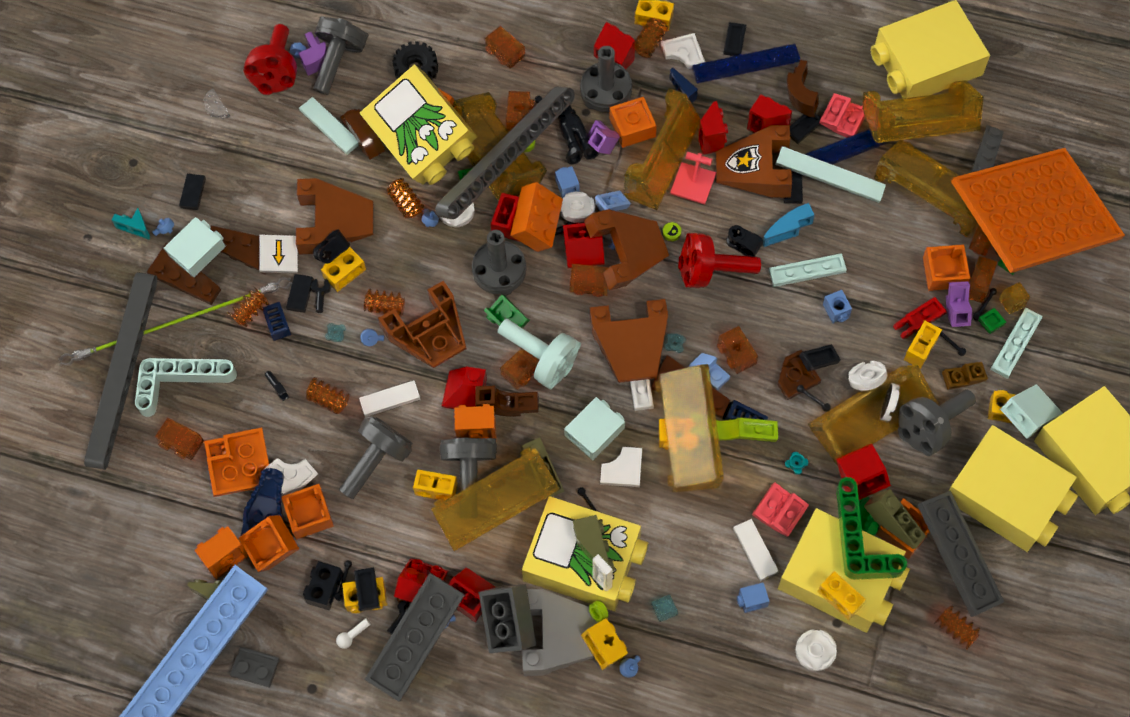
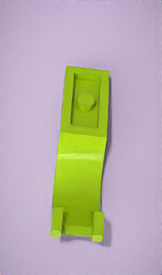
(748, 429)

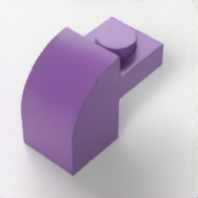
(314, 56)
(602, 138)
(958, 304)

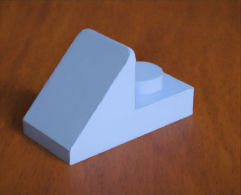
(613, 201)
(717, 374)

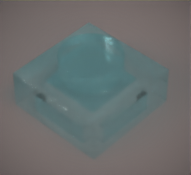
(664, 608)

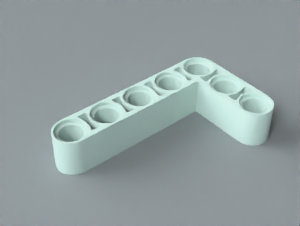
(178, 374)

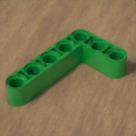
(856, 538)

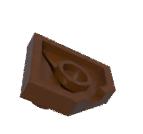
(795, 374)

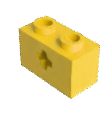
(604, 654)

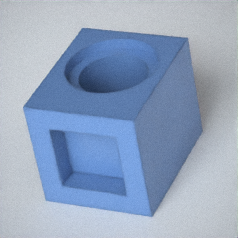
(566, 181)
(837, 299)
(753, 597)

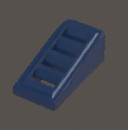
(683, 85)
(281, 332)
(742, 408)

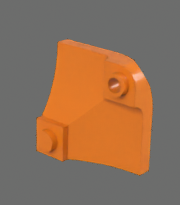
(236, 461)

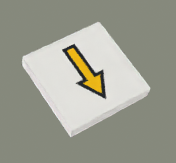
(278, 254)

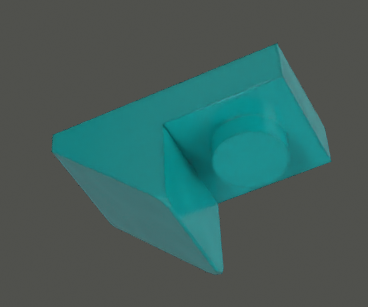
(134, 226)

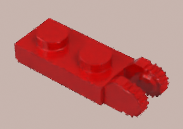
(927, 312)

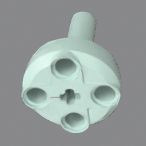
(554, 359)

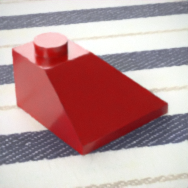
(462, 387)

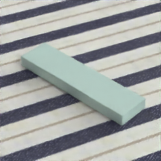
(329, 125)
(807, 270)
(1016, 343)

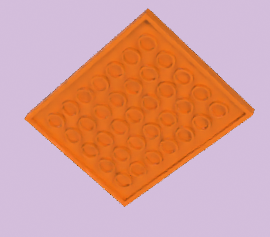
(1037, 209)

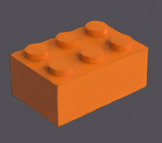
(536, 217)

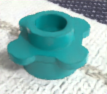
(796, 457)

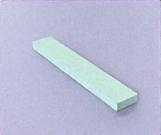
(830, 174)

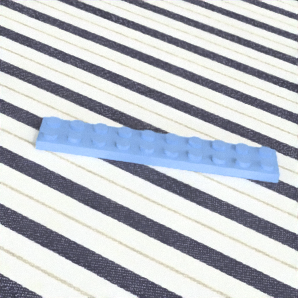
(197, 646)

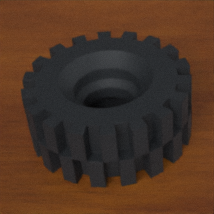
(412, 54)

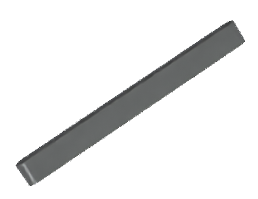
(504, 153)
(120, 371)

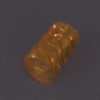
(650, 37)
(405, 198)
(384, 302)
(249, 307)
(326, 397)
(958, 626)

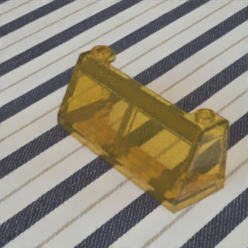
(924, 115)
(480, 116)
(927, 180)
(650, 181)
(857, 419)
(691, 429)
(494, 499)

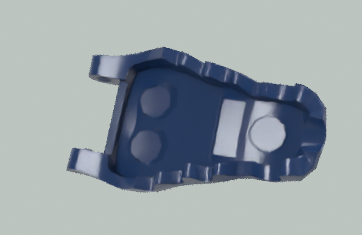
(264, 500)

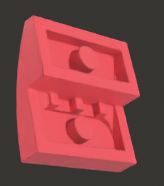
(843, 116)
(780, 509)

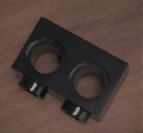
(328, 586)

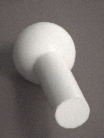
(345, 639)

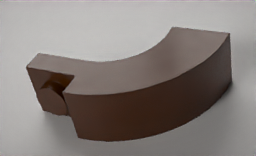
(799, 96)
(364, 134)
(507, 403)

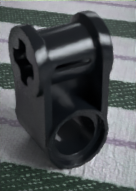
(745, 241)
(333, 246)

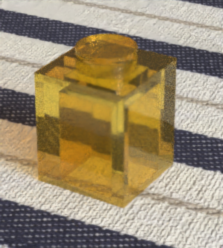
(1014, 298)

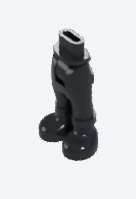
(569, 125)

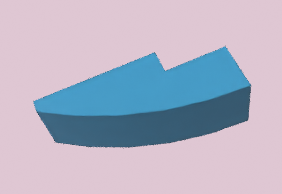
(789, 225)

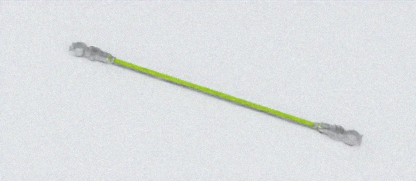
(80, 354)

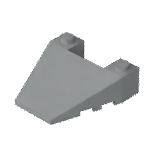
(562, 631)

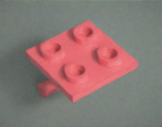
(692, 181)

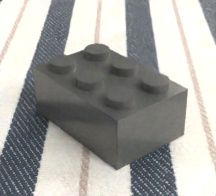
(507, 618)

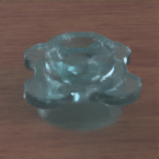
(339, 336)
(675, 338)

